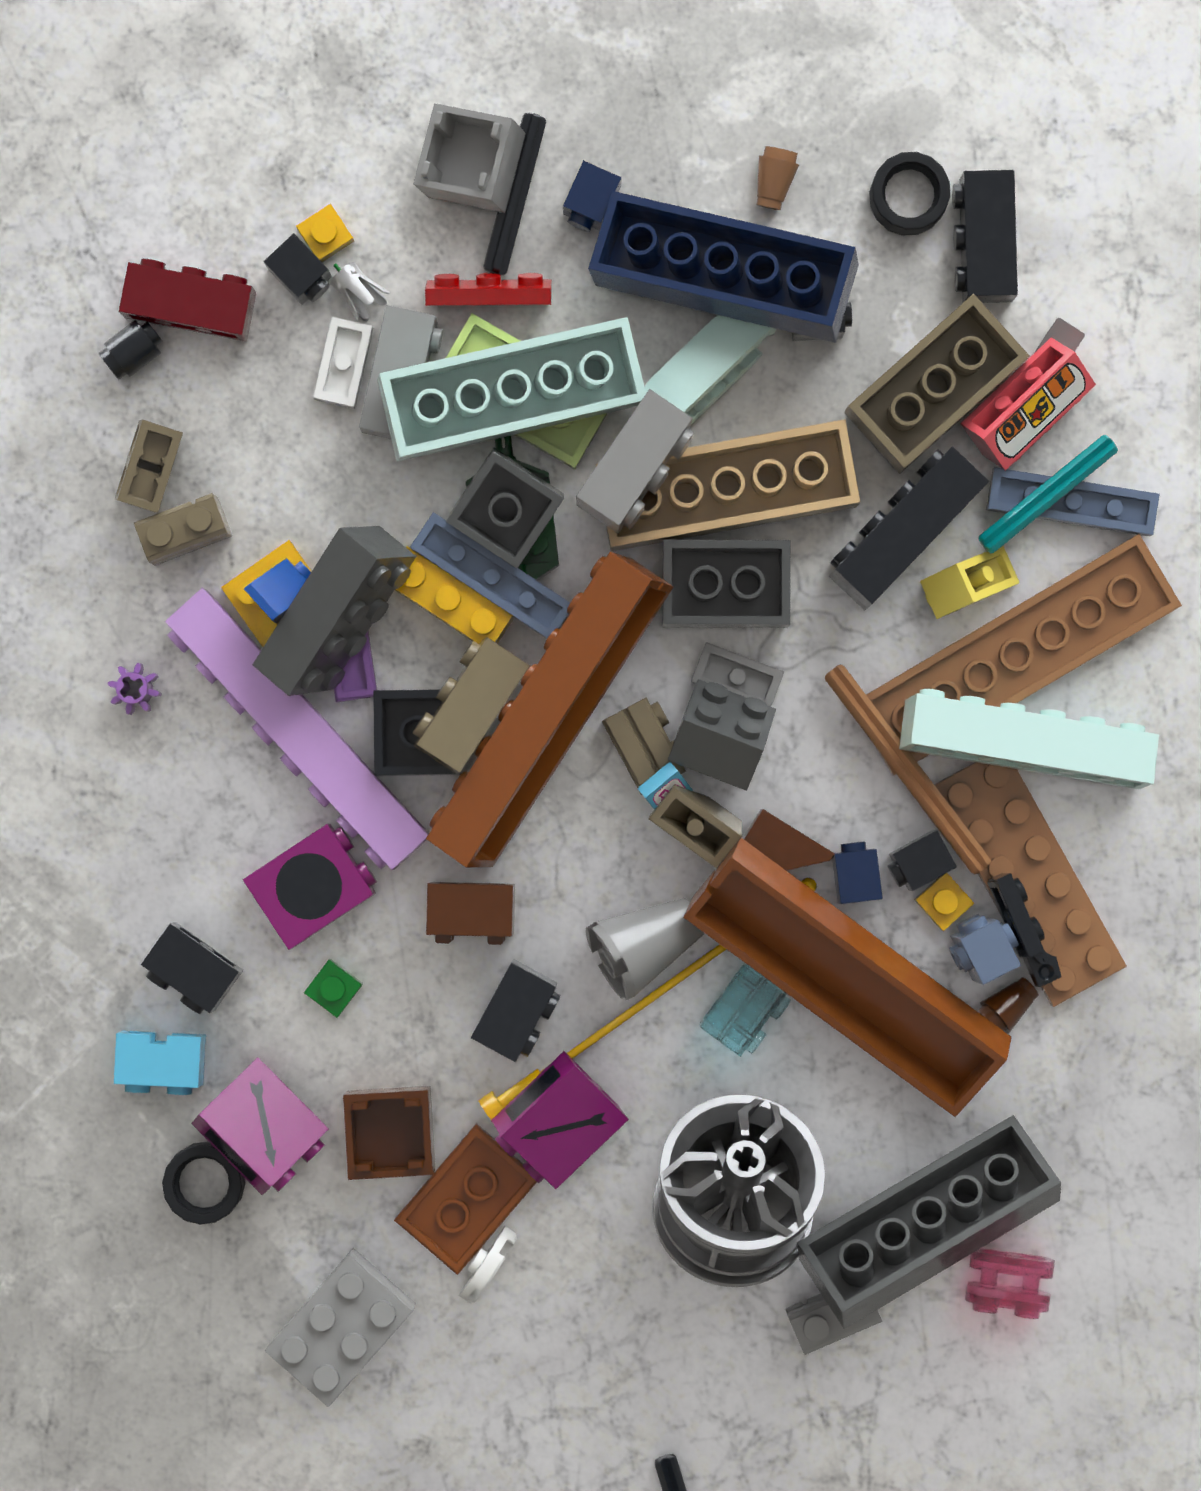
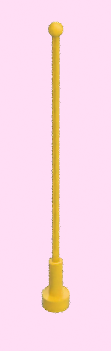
(493, 1105)

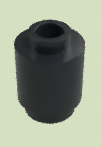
(131, 349)

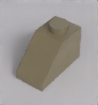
(698, 823)

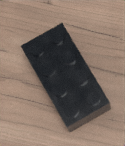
(905, 532)

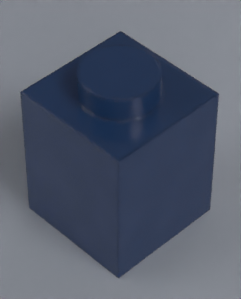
(590, 196)
(856, 873)

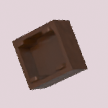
(470, 911)
(389, 1132)

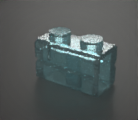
(744, 1010)

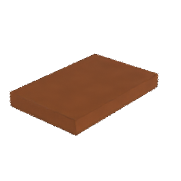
(466, 1199)

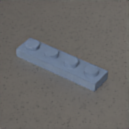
(1083, 505)
(491, 576)

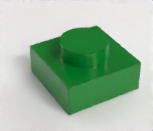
(333, 988)

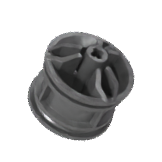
(702, 1177)

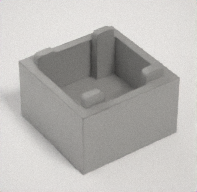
(469, 158)

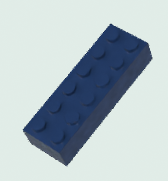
(724, 266)

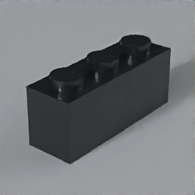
(986, 235)

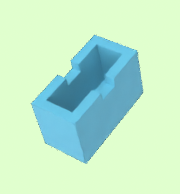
(149, 1062)

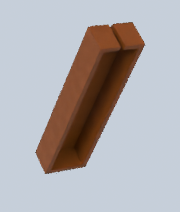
(548, 711)
(848, 977)

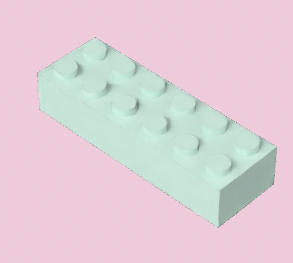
(511, 389)

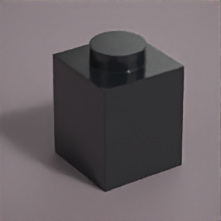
(299, 270)
(920, 861)

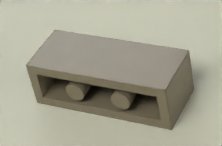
(469, 704)

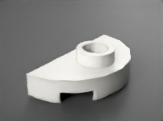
(487, 1264)

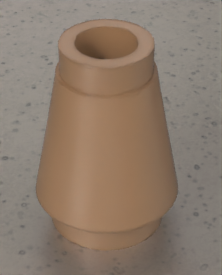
(775, 176)

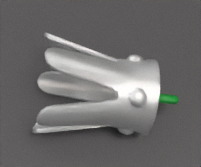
(357, 288)

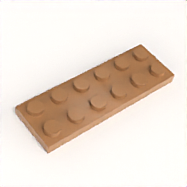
(1019, 842)

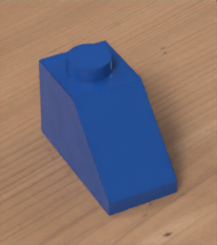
(278, 588)

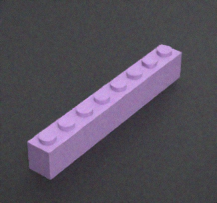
(298, 730)

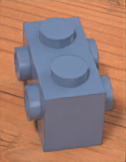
(984, 948)

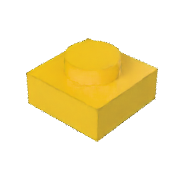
(325, 233)
(944, 901)

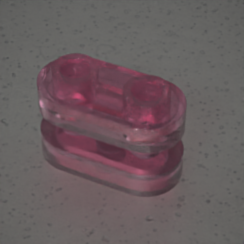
(989, 1295)

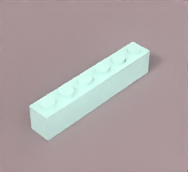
(1029, 740)

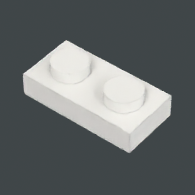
(343, 362)

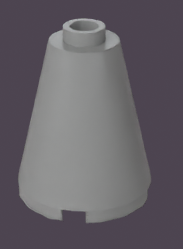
(641, 944)

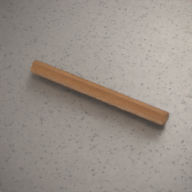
(907, 769)

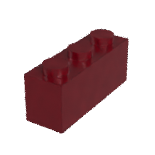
(188, 300)

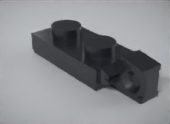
(1010, 900)

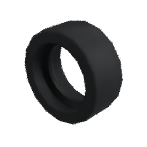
(920, 163)
(185, 1209)

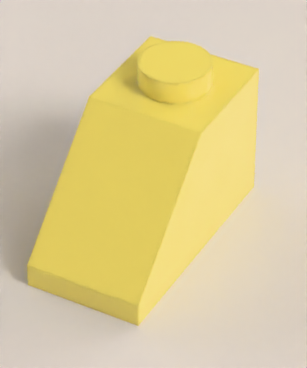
(969, 582)

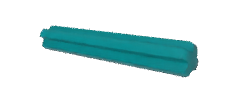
(1048, 494)

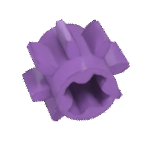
(146, 691)

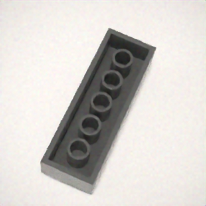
(929, 1221)

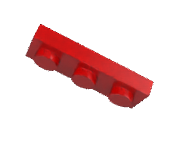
(488, 290)

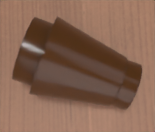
(1009, 1004)

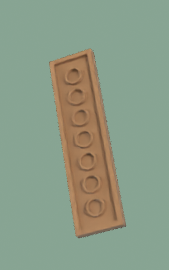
(1041, 635)

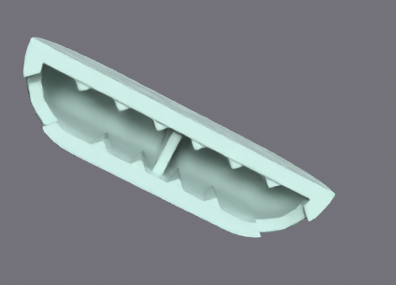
(709, 364)

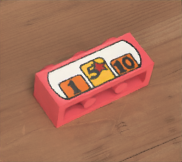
(1028, 403)

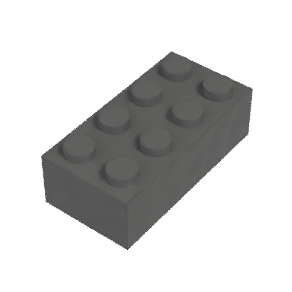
(335, 610)

